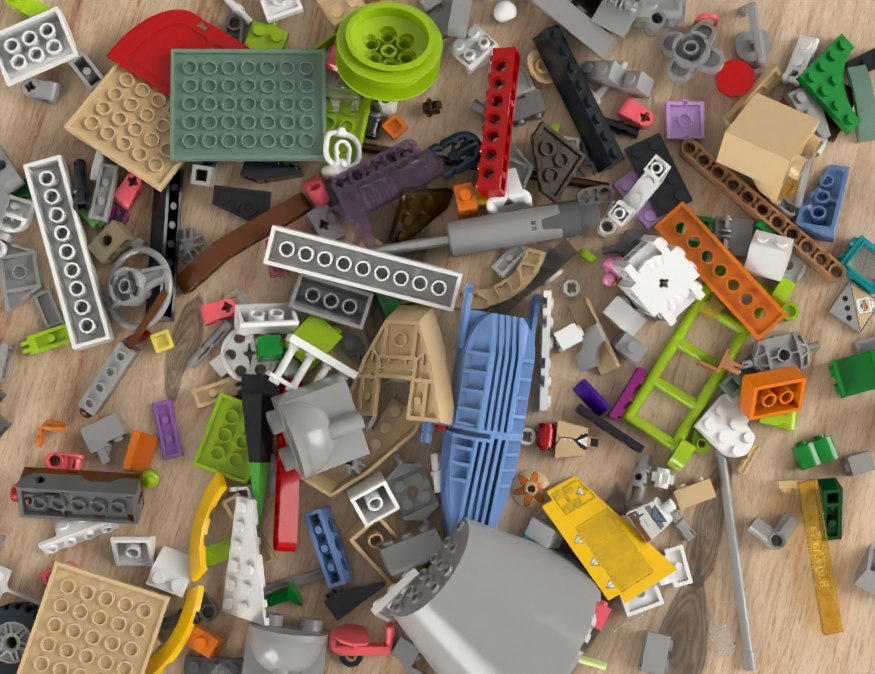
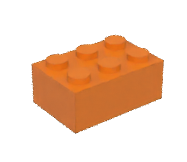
(772, 392)

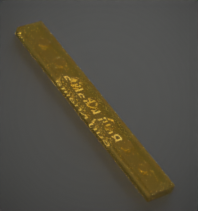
(819, 556)

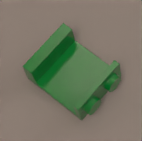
(854, 373)

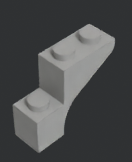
(613, 75)
(407, 653)

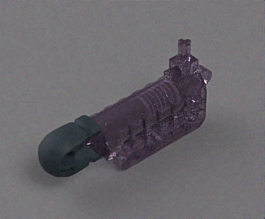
(389, 180)

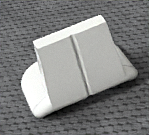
(514, 191)

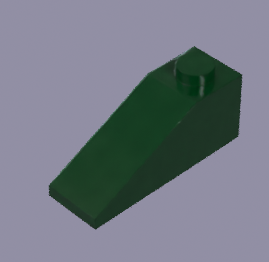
(832, 500)

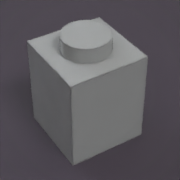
(858, 463)

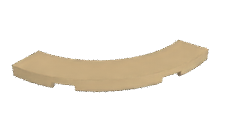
(509, 286)

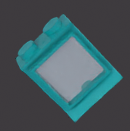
(860, 263)

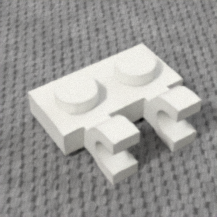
(682, 575)

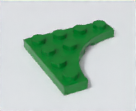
(825, 83)

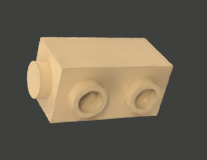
(692, 494)

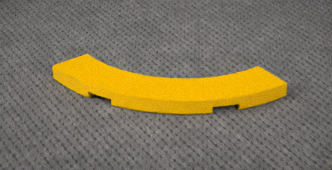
(200, 526)
(181, 633)

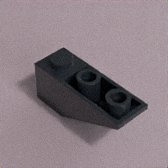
(269, 171)

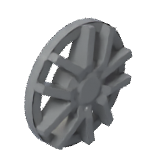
(189, 245)

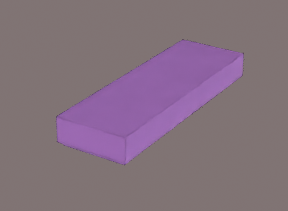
(167, 429)

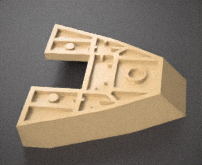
(409, 350)
(387, 436)

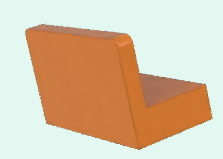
(140, 451)

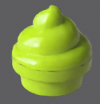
(150, 478)

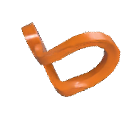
(40, 439)

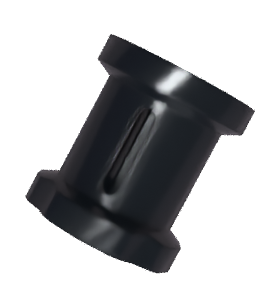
(373, 128)

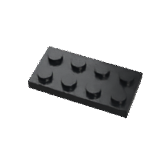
(673, 188)

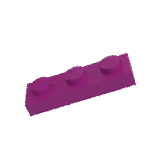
(627, 394)

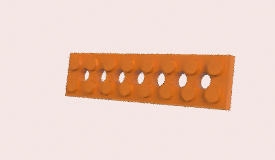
(734, 271)

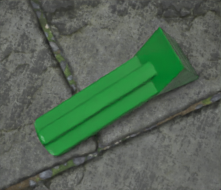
(290, 594)

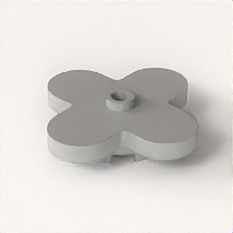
(691, 52)

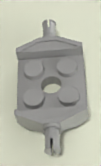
(766, 353)
(407, 475)

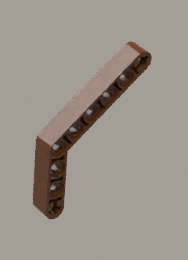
(239, 240)

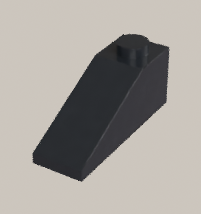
(347, 599)

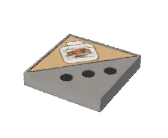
(853, 307)

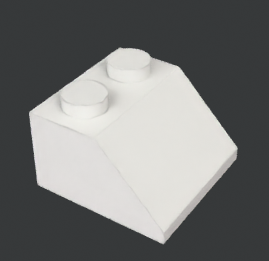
(769, 255)
(171, 572)

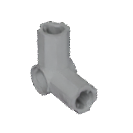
(782, 530)

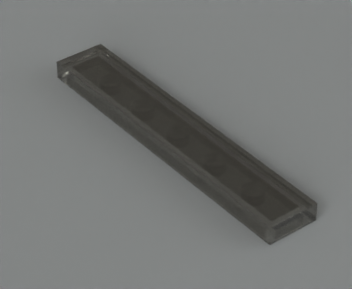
(553, 261)

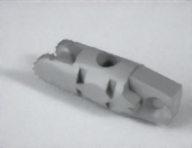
(642, 469)

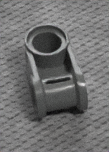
(238, 32)

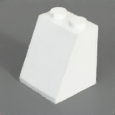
(372, 498)

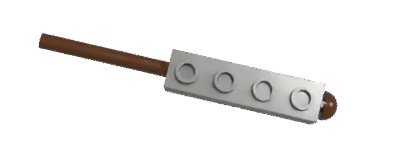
(116, 366)

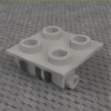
(617, 15)
(734, 233)

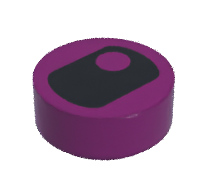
(119, 214)

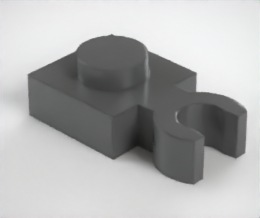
(352, 346)

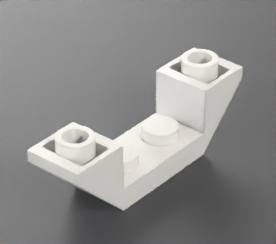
(641, 192)

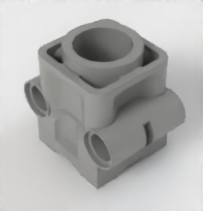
(658, 15)

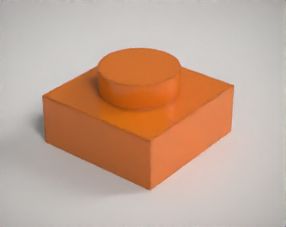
(395, 127)

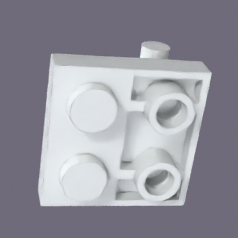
(474, 50)

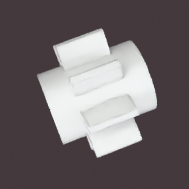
(662, 478)

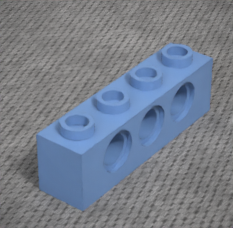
(329, 547)

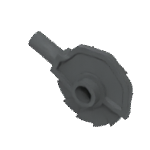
(627, 242)

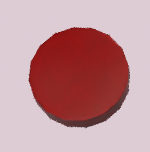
(735, 78)

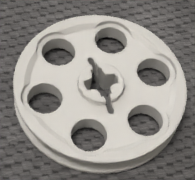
(241, 360)

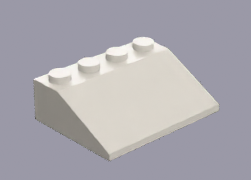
(35, 46)

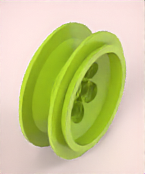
(388, 51)

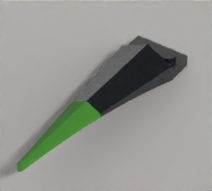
(256, 401)

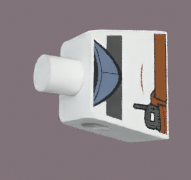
(651, 517)

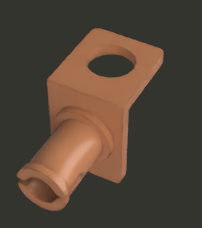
(724, 363)

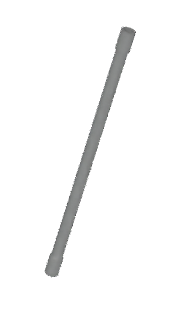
(748, 653)

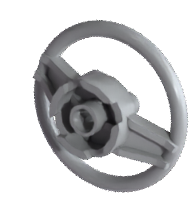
(132, 286)

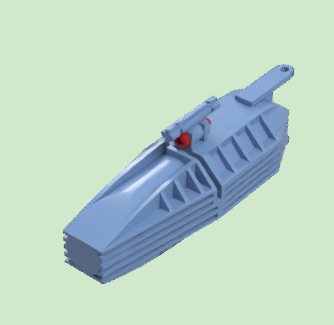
(489, 412)

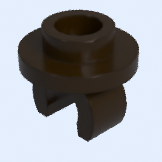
(431, 107)

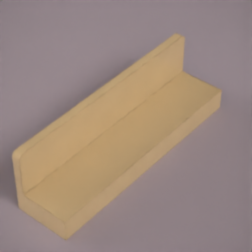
(585, 317)

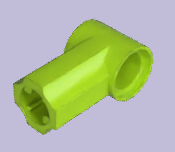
(783, 421)

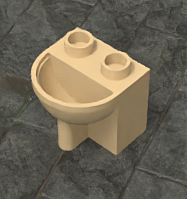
(770, 145)

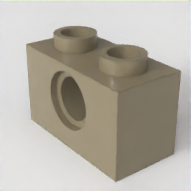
(121, 239)

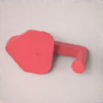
(357, 641)

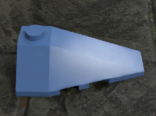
(822, 209)

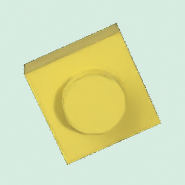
(162, 341)

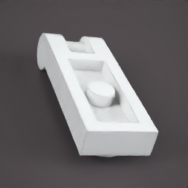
(800, 59)

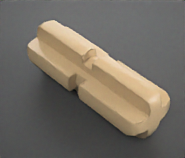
(745, 462)

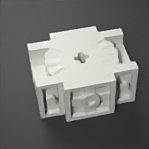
(659, 279)

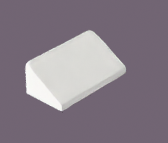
(509, 261)

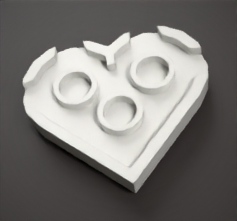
(726, 427)

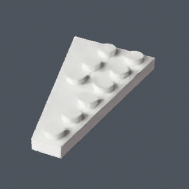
(545, 346)
(245, 568)

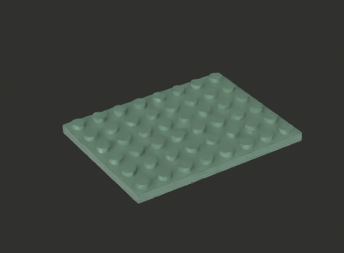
(247, 105)

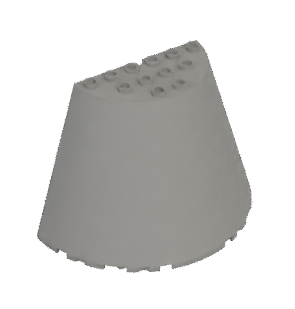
(499, 605)

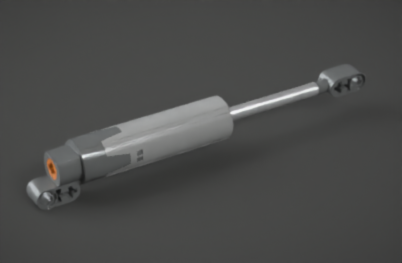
(512, 227)

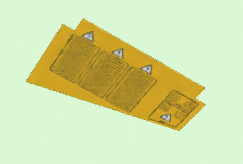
(605, 542)

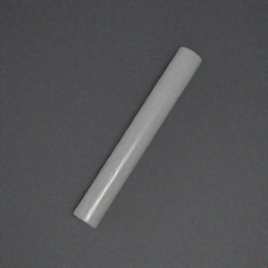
(802, 183)

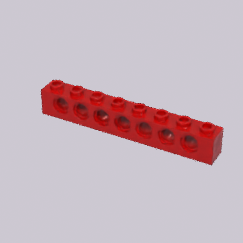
(496, 185)

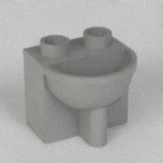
(318, 426)
(286, 647)

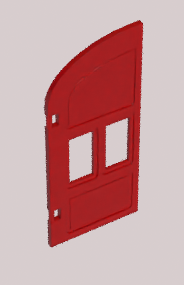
(149, 44)

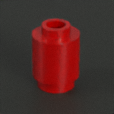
(545, 436)

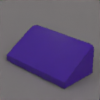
(591, 397)

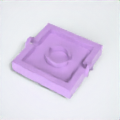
(684, 120)

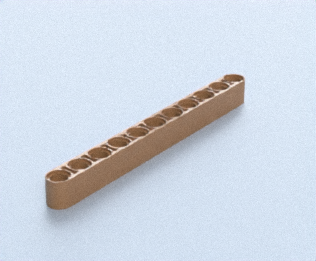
(757, 200)

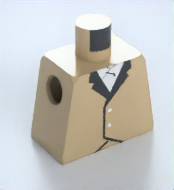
(572, 440)

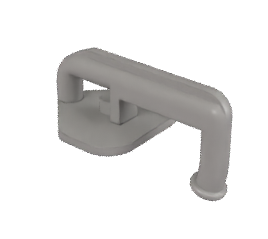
(755, 44)

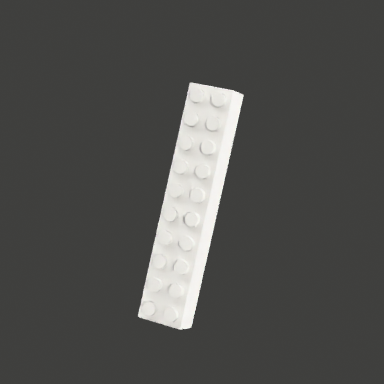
(68, 253)
(362, 268)

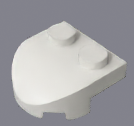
(17, 215)

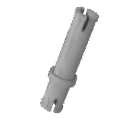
(214, 339)

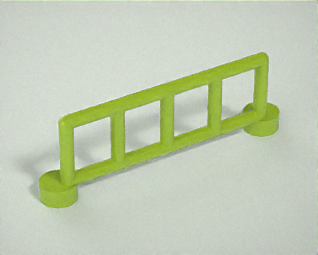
(680, 447)

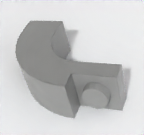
(205, 173)

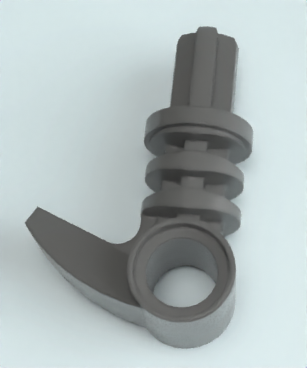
(171, 621)

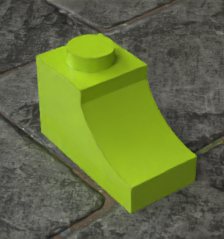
(27, 7)

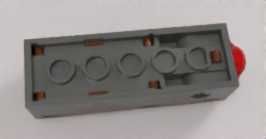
(79, 495)

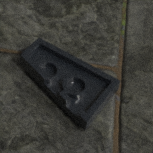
(242, 202)

